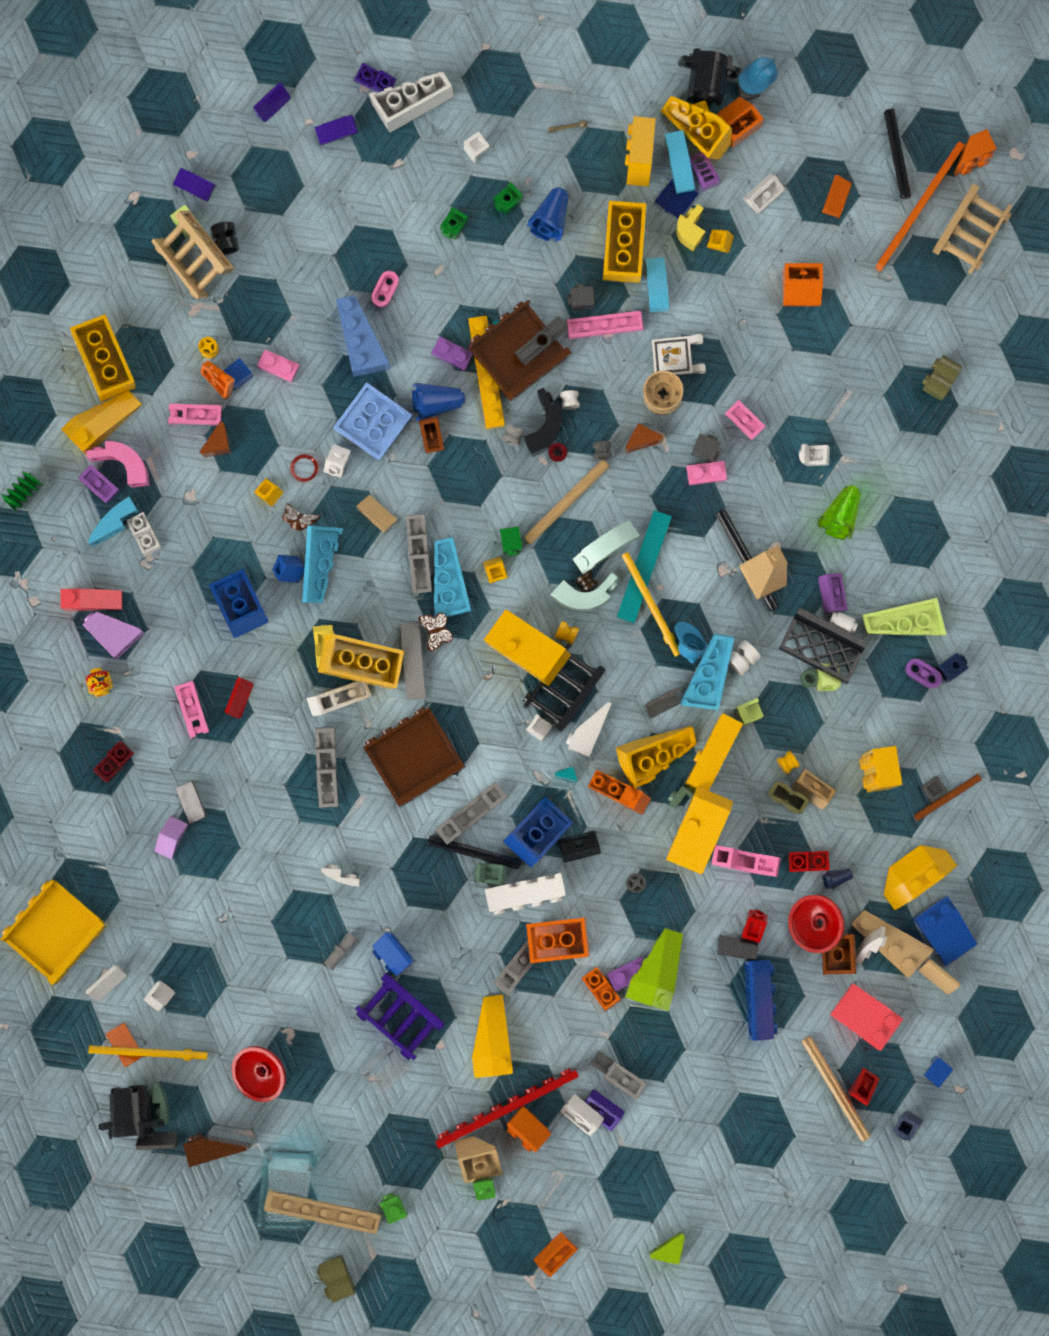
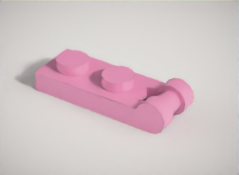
(195, 414)
(191, 708)

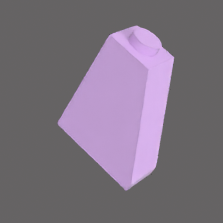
(112, 633)

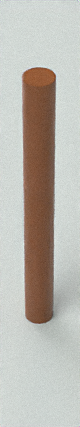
(947, 797)

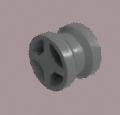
(602, 450)
(637, 880)
(602, 1062)

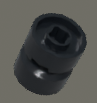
(224, 238)

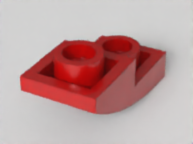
(809, 861)

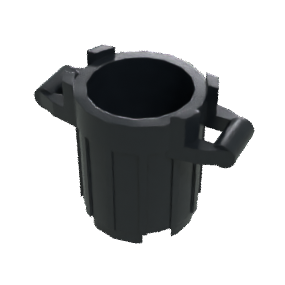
(708, 75)
(130, 1113)

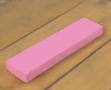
(605, 324)

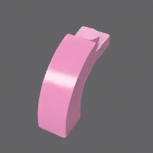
(136, 469)
(746, 861)

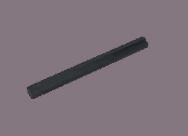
(742, 551)

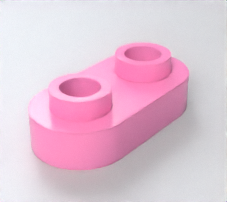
(384, 289)

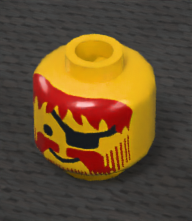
(99, 682)

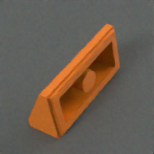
(837, 196)
(122, 1037)
(555, 1254)

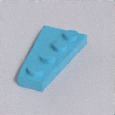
(320, 548)
(449, 584)
(709, 679)

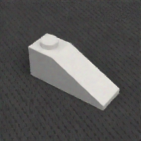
(338, 697)
(586, 735)

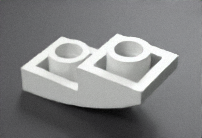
(144, 534)
(336, 874)
(871, 944)

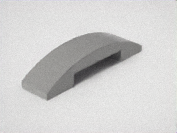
(412, 660)
(471, 813)
(514, 970)

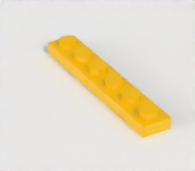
(488, 388)

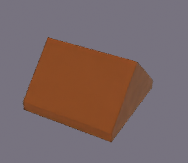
(841, 958)

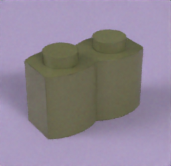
(942, 377)
(792, 801)
(337, 1279)

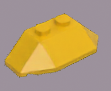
(916, 874)

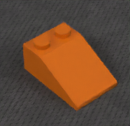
(558, 940)

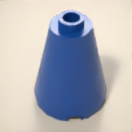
(550, 216)
(435, 400)

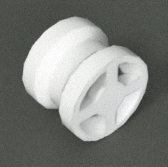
(569, 400)

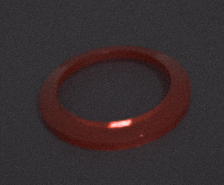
(301, 457)

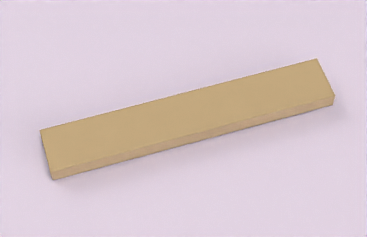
(322, 1212)

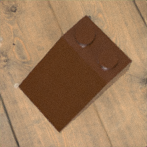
(207, 1148)

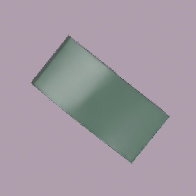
(158, 1095)

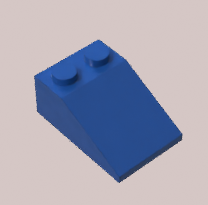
(238, 603)
(538, 832)
(945, 930)
(392, 953)

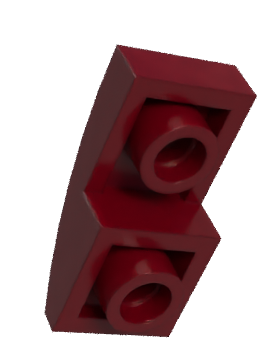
(113, 762)

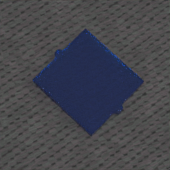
(675, 203)

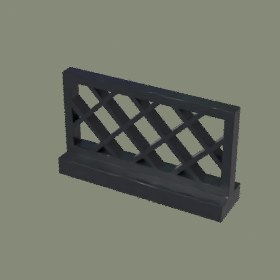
(826, 631)

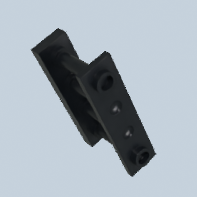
(571, 704)

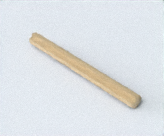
(566, 501)
(836, 1088)

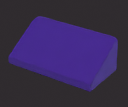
(271, 102)
(608, 1110)

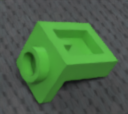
(484, 1188)
(393, 1207)

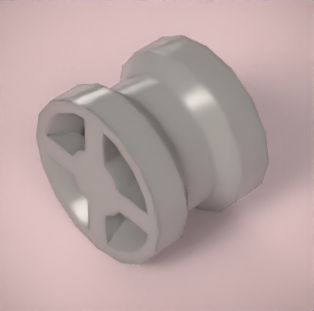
(513, 435)

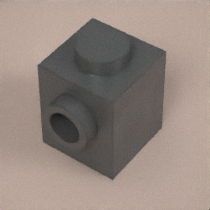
(581, 298)
(706, 448)

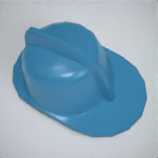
(758, 75)
(690, 641)

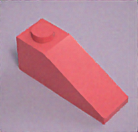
(90, 599)

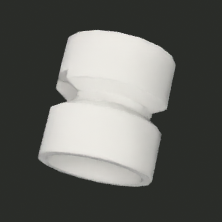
(743, 657)

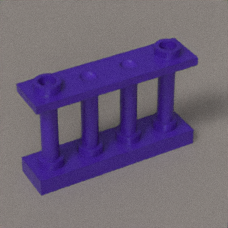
(402, 998)

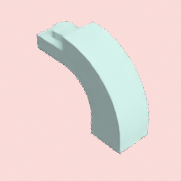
(605, 546)
(580, 601)

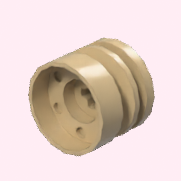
(655, 385)

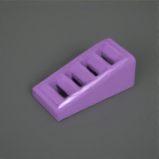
(704, 185)

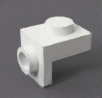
(814, 455)
(336, 460)

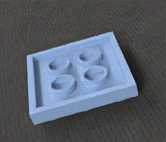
(373, 422)

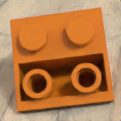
(742, 118)
(976, 152)
(802, 284)
(528, 1129)

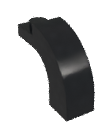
(543, 438)

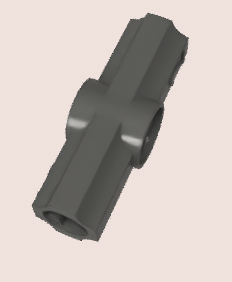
(550, 332)

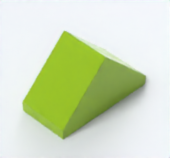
(670, 1250)

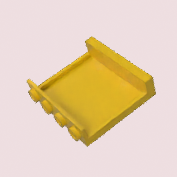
(53, 931)

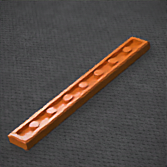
(919, 206)

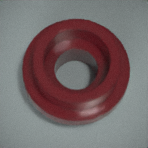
(557, 446)

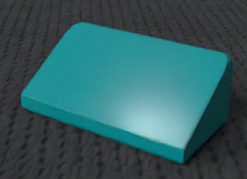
(566, 774)

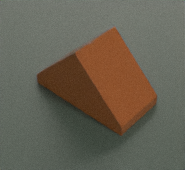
(431, 434)
(642, 438)
(217, 442)

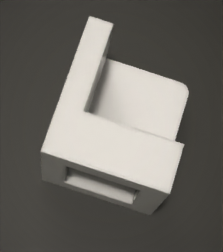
(476, 146)
(539, 728)
(159, 996)

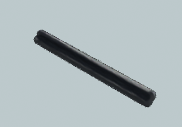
(897, 153)
(475, 852)

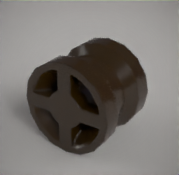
(586, 582)

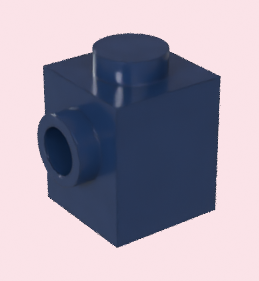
(952, 667)
(908, 1126)

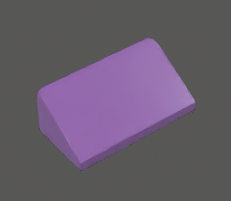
(832, 593)

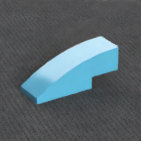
(679, 161)
(657, 285)
(113, 521)

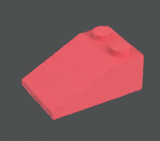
(866, 1017)

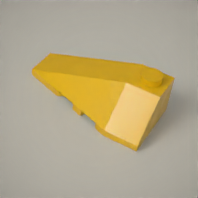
(700, 126)
(96, 424)
(650, 755)
(492, 1046)

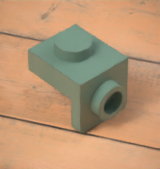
(676, 797)
(490, 873)

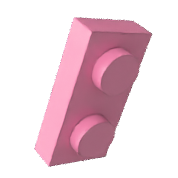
(278, 366)
(745, 420)
(706, 473)

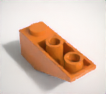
(619, 792)

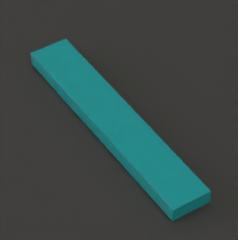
(645, 564)

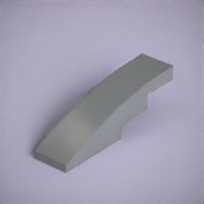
(418, 553)
(326, 767)

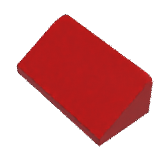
(239, 698)

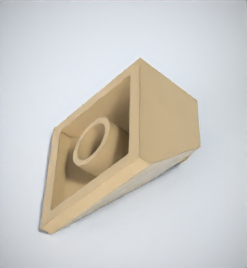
(766, 572)
(477, 1159)

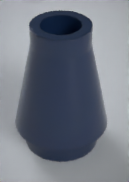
(835, 878)

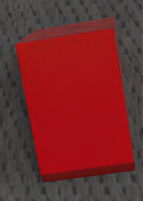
(863, 1086)

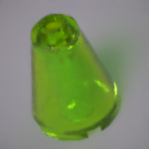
(841, 514)

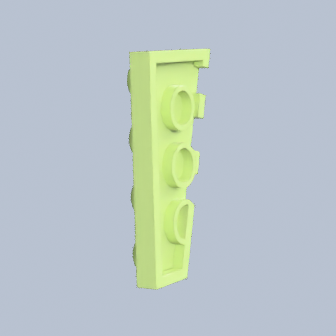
(909, 619)

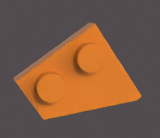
(218, 379)

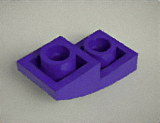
(374, 79)
(336, 129)
(194, 184)

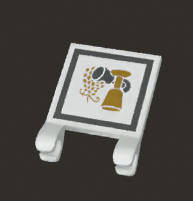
(675, 355)

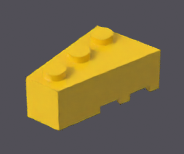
(641, 151)

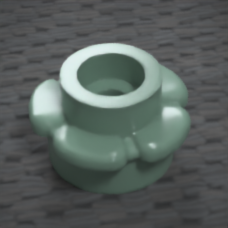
(804, 678)

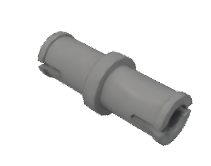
(340, 951)

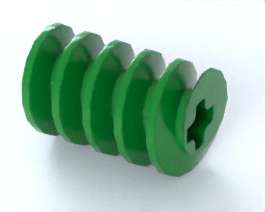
(21, 490)

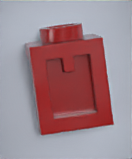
(755, 925)

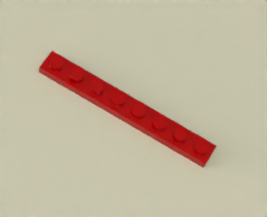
(498, 1111)

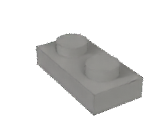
(625, 1080)

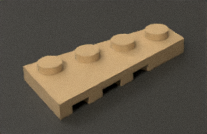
(900, 948)

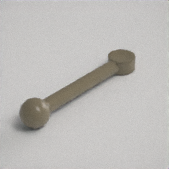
(583, 123)

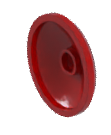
(805, 925)
(253, 1079)

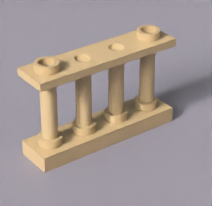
(963, 213)
(208, 248)

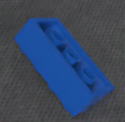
(759, 999)

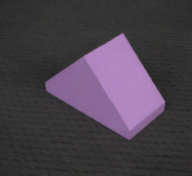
(170, 837)

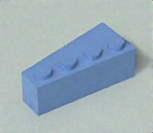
(362, 345)

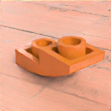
(601, 989)

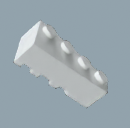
(411, 100)
(524, 893)

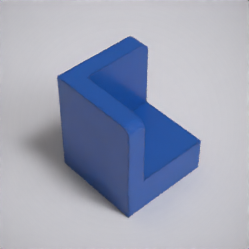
(239, 373)
(288, 568)
(938, 1071)

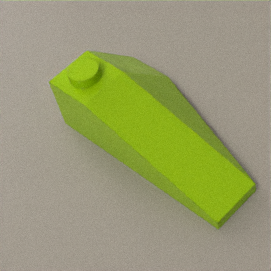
(657, 976)

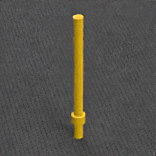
(669, 637)
(187, 1054)

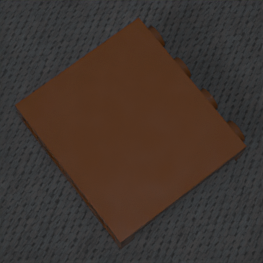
(498, 345)
(413, 756)

